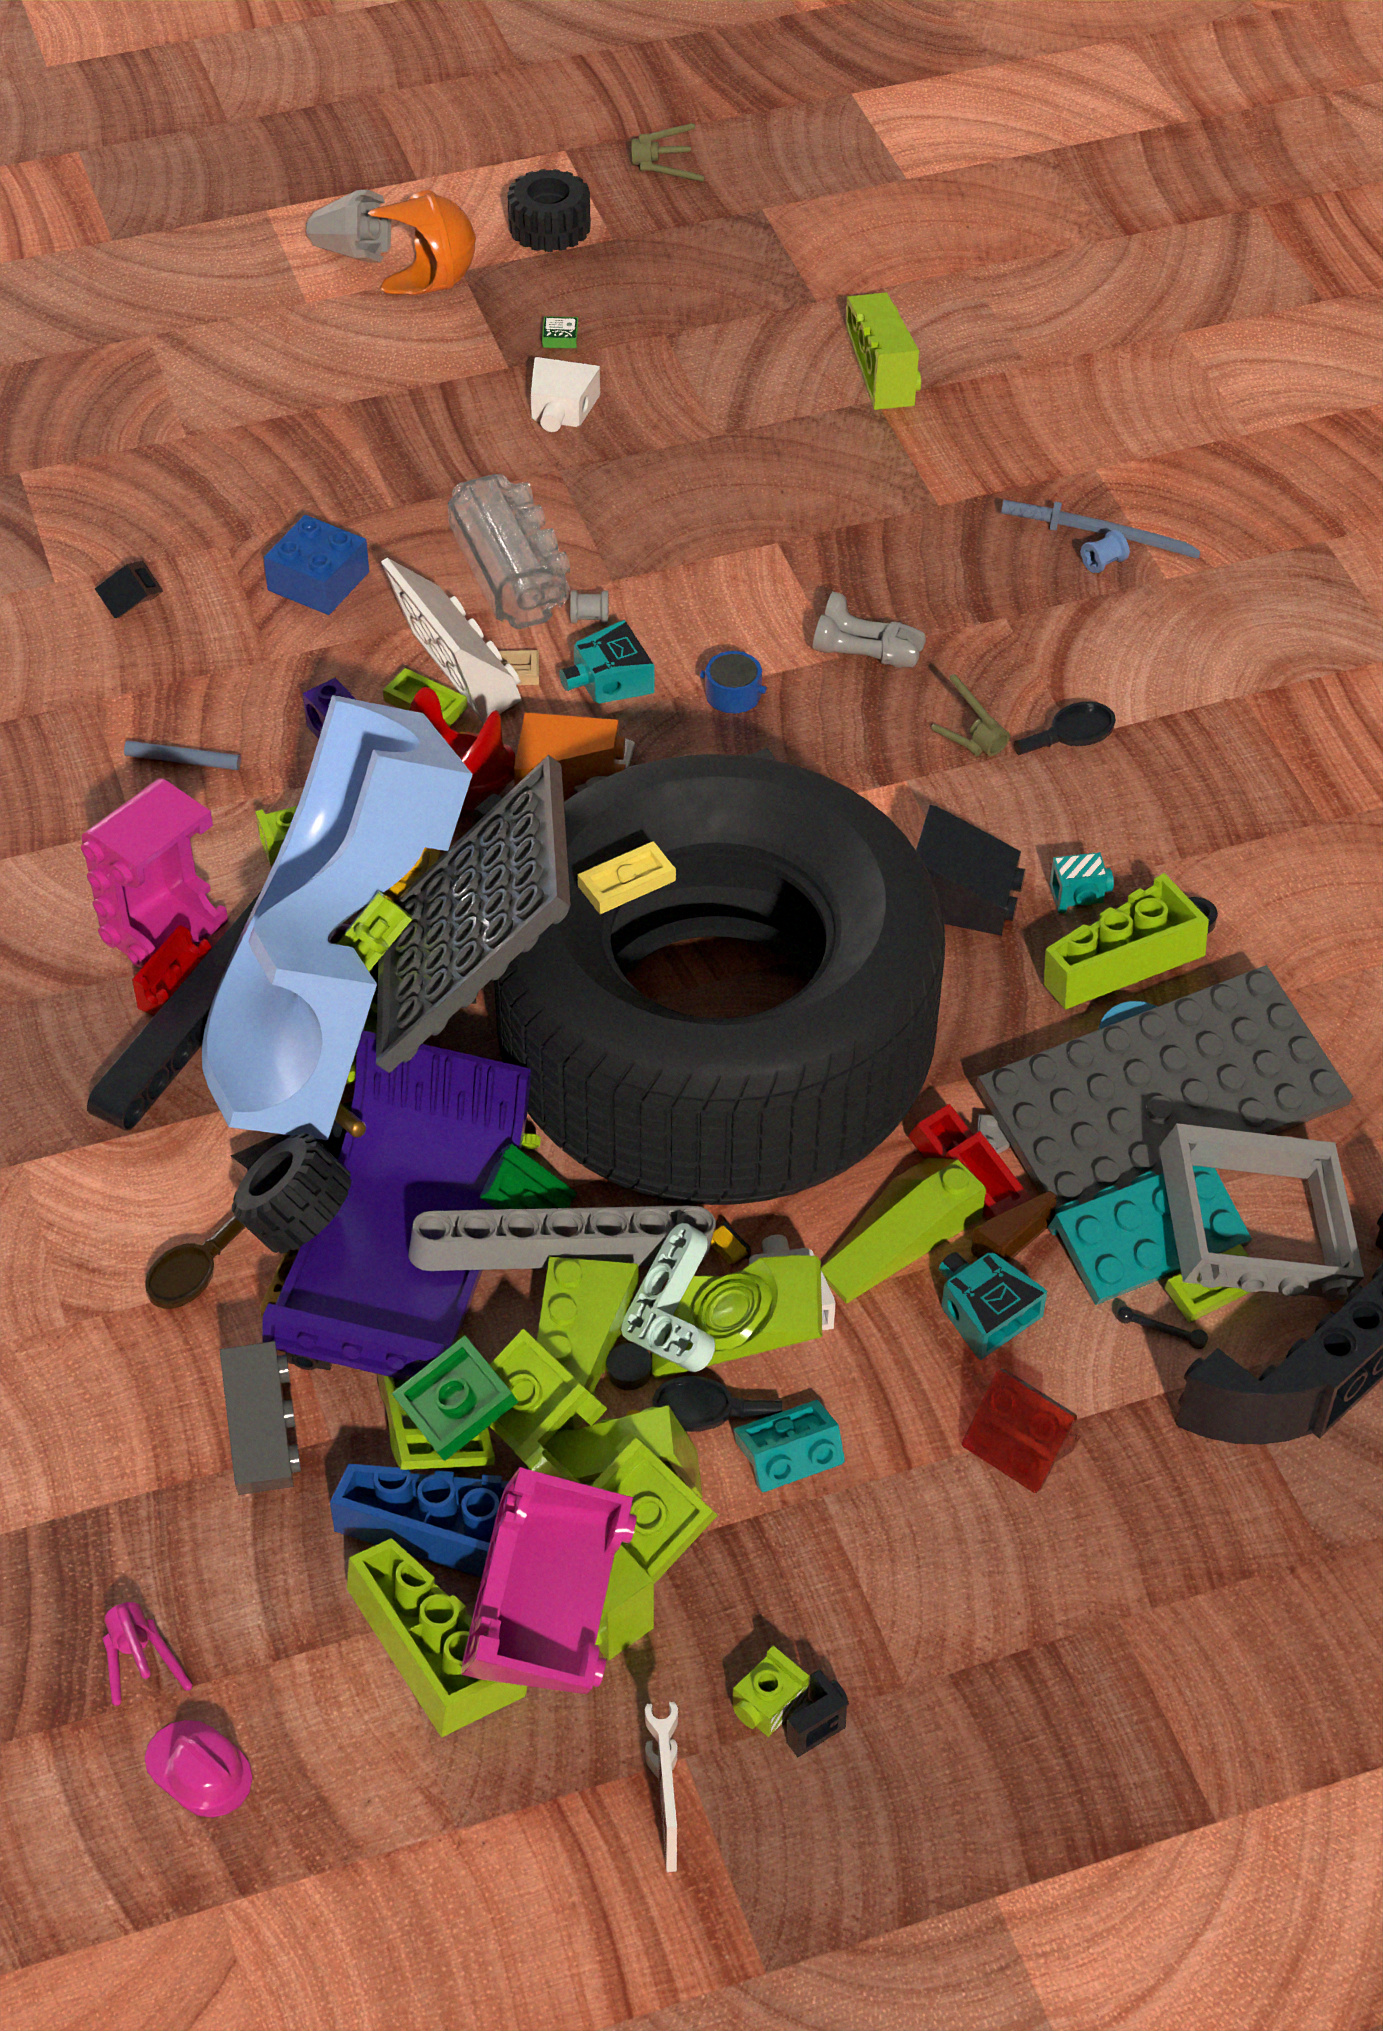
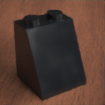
(970, 872)

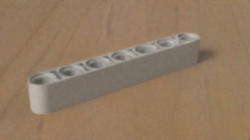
(533, 1235)

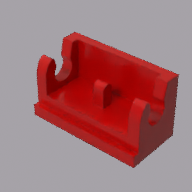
(167, 970)

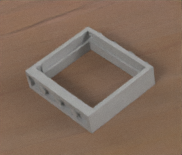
(1264, 1155)

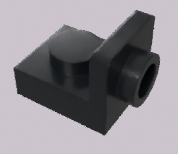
(817, 1721)

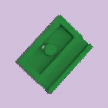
(524, 1184)

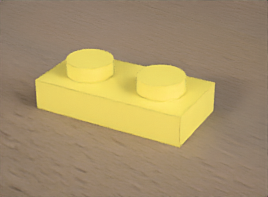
(626, 877)

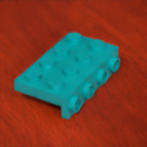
(1129, 1236)

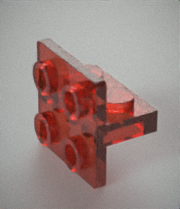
(1020, 1431)

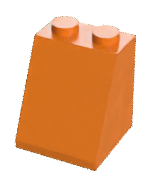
(580, 744)

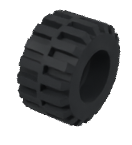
(549, 210)
(291, 1193)

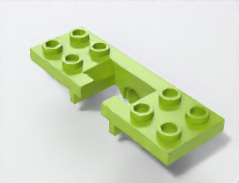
(548, 1395)

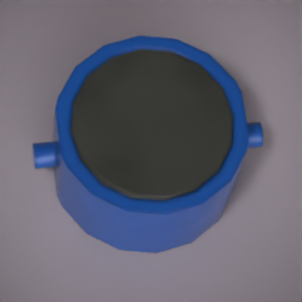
(733, 682)

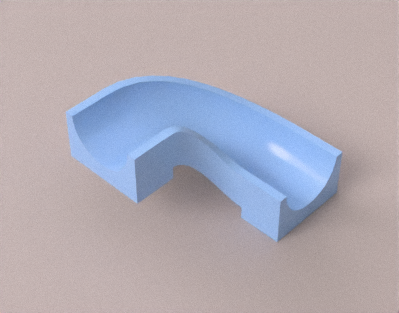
(288, 997)

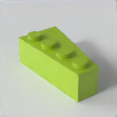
(883, 350)
(1127, 944)
(585, 1316)
(424, 1636)

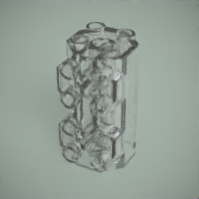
(508, 551)

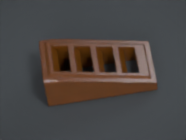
(1015, 1228)

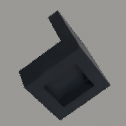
(128, 588)

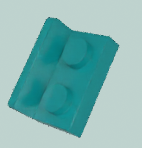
(791, 1445)

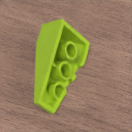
(904, 1224)

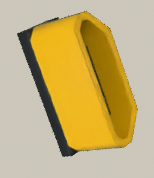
(729, 1244)

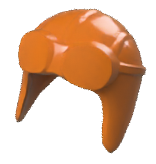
(441, 240)

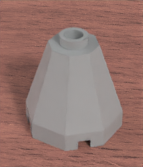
(349, 229)

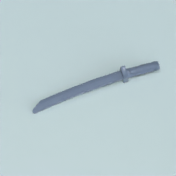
(1057, 517)

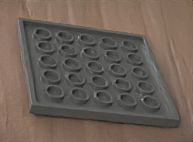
(474, 914)

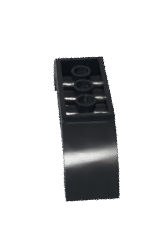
(1302, 1394)

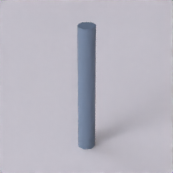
(182, 755)

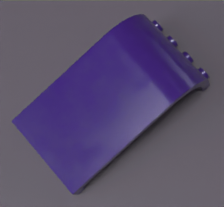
(425, 1148)

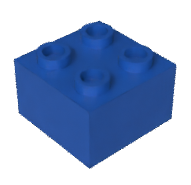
(316, 564)

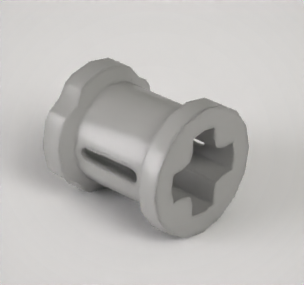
(589, 606)

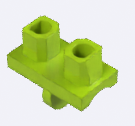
(375, 929)

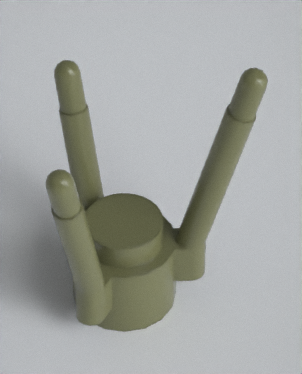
(646, 152)
(985, 732)

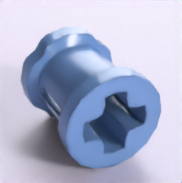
(1105, 551)

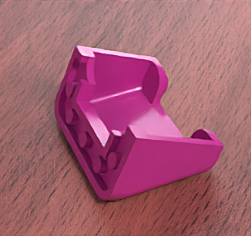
(546, 1584)

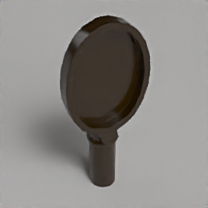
(187, 1268)

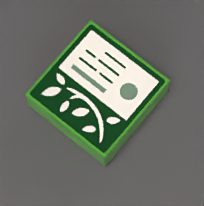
(560, 332)

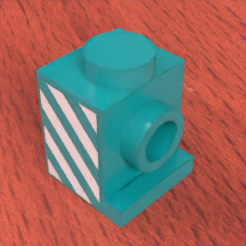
(1079, 880)

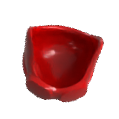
(482, 753)

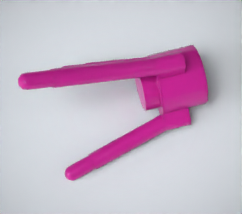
(130, 1634)

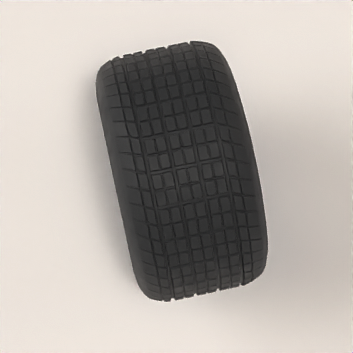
(750, 1099)

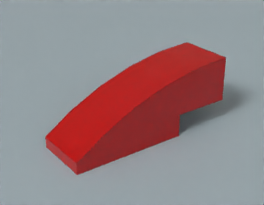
(949, 1138)

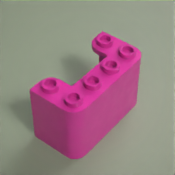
(147, 874)

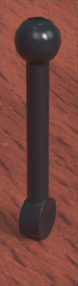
(1197, 1338)

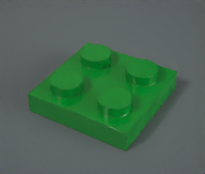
(455, 1398)

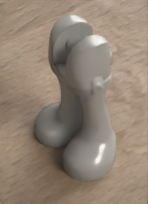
(844, 633)

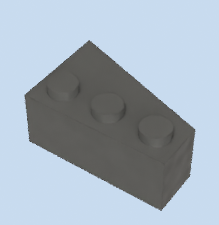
(259, 1417)

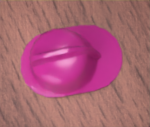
(199, 1768)

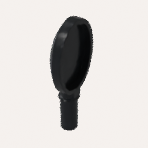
(1074, 725)
(706, 1404)

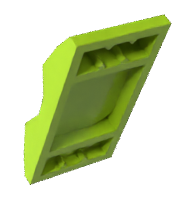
(752, 1310)
(411, 1446)

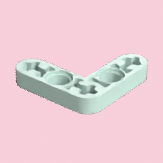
(652, 1312)

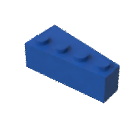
(427, 1515)

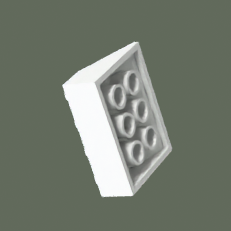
(454, 642)

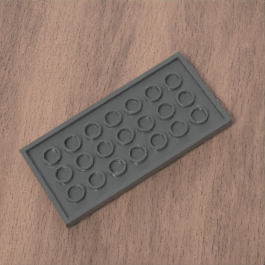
(1110, 1098)

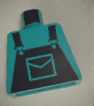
(610, 665)
(989, 1301)

